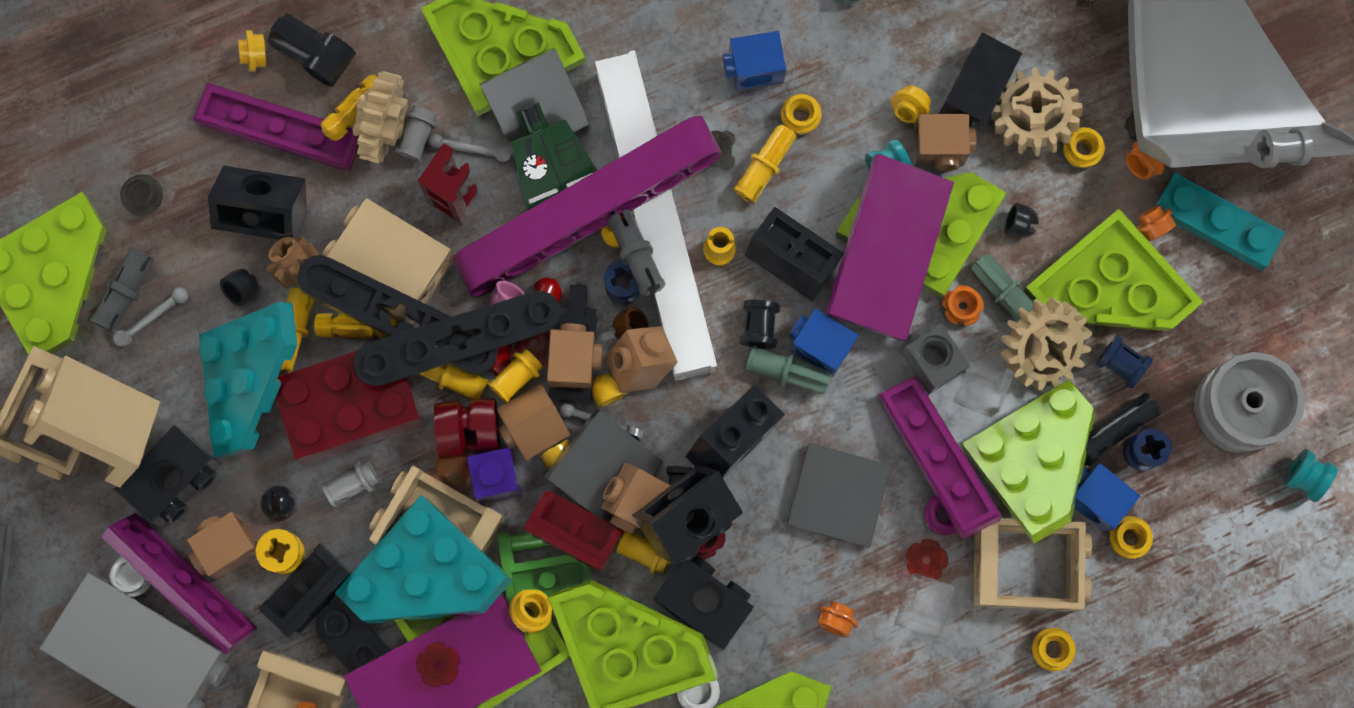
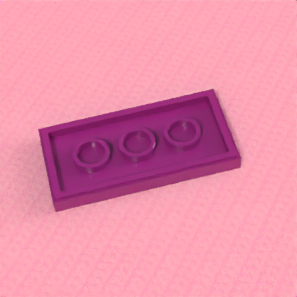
(889, 247)
(491, 662)

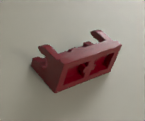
(443, 182)
(573, 531)

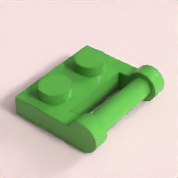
(543, 574)

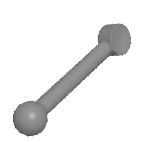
(502, 154)
(124, 338)
(567, 410)

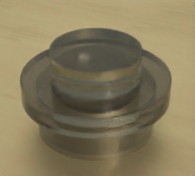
(141, 195)

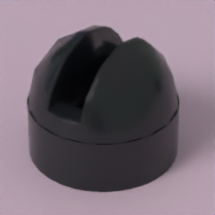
(1019, 221)
(239, 286)
(287, 502)

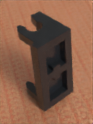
(981, 80)
(793, 253)
(306, 592)

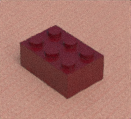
(336, 413)

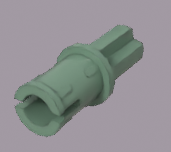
(1001, 286)
(788, 370)

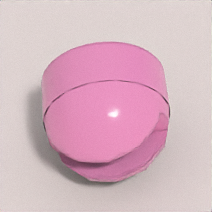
(503, 291)

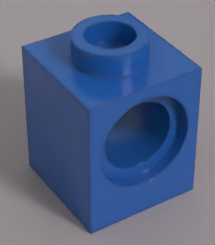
(755, 61)
(822, 341)
(1103, 497)

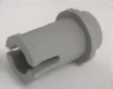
(416, 133)
(350, 483)

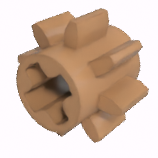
(287, 258)

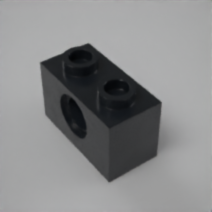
(257, 203)
(736, 432)
(145, 486)
(665, 516)
(716, 626)

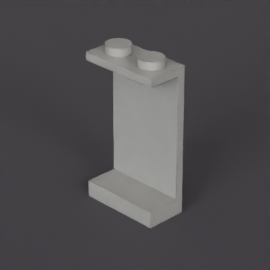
(133, 649)

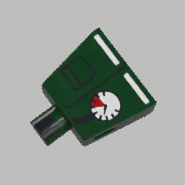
(547, 157)

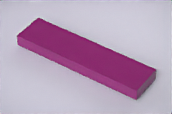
(274, 127)
(939, 458)
(179, 583)

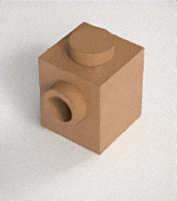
(943, 141)
(573, 357)
(641, 359)
(531, 423)
(629, 494)
(221, 545)

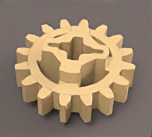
(1042, 93)
(380, 117)
(1046, 343)

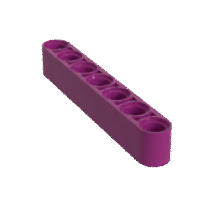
(587, 205)

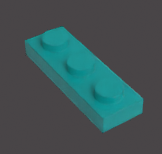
(1220, 222)

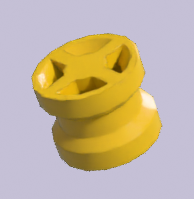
(290, 556)

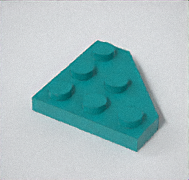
(242, 374)
(423, 572)

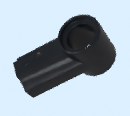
(320, 55)

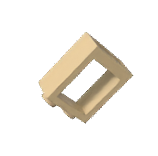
(10, 449)
(985, 573)

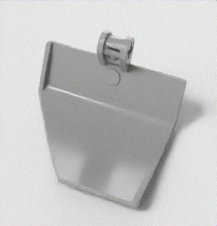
(1218, 90)

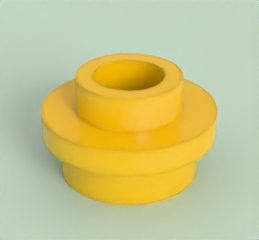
(252, 51)
(805, 103)
(909, 103)
(1092, 140)
(1143, 534)
(540, 606)
(1066, 646)

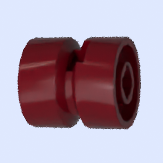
(452, 422)

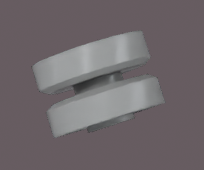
(1255, 380)

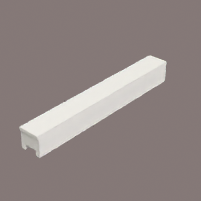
(658, 222)

